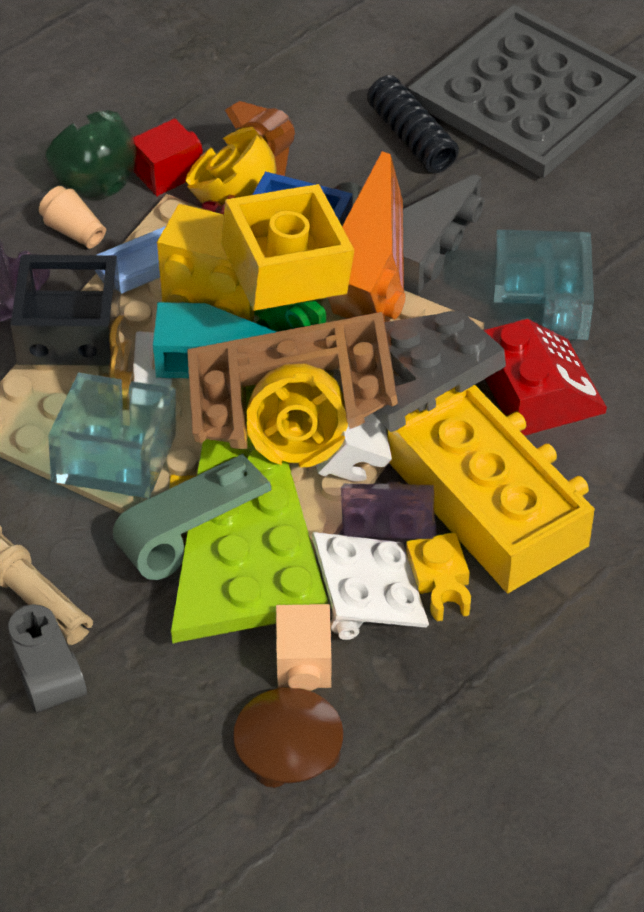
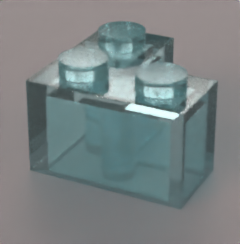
(547, 271)

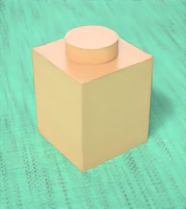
(303, 646)

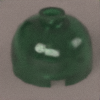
(95, 156)

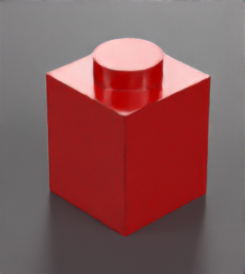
(166, 156)

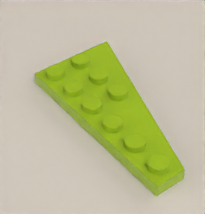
(247, 556)

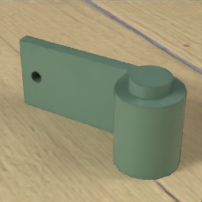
(153, 529)

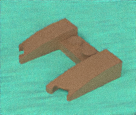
(224, 370)

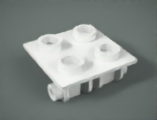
(367, 583)

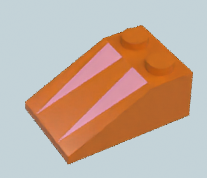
(377, 240)

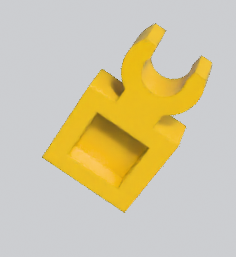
(440, 569)

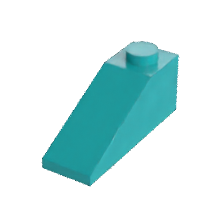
(193, 326)

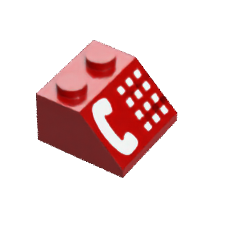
(542, 378)

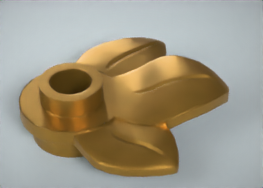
(119, 360)

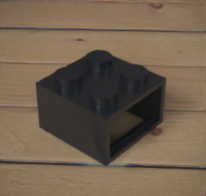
(64, 324)

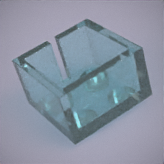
(100, 453)

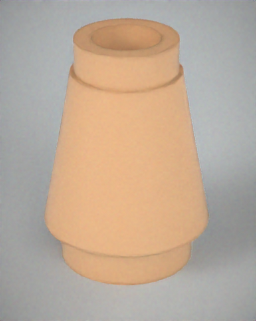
(69, 215)

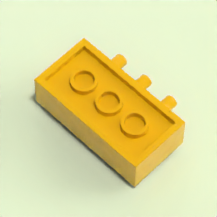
(494, 486)

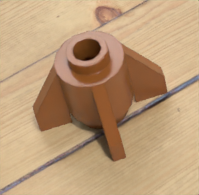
(270, 124)

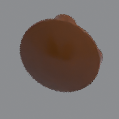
(288, 736)

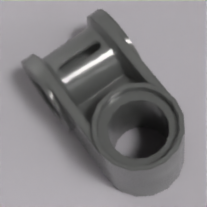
(43, 658)

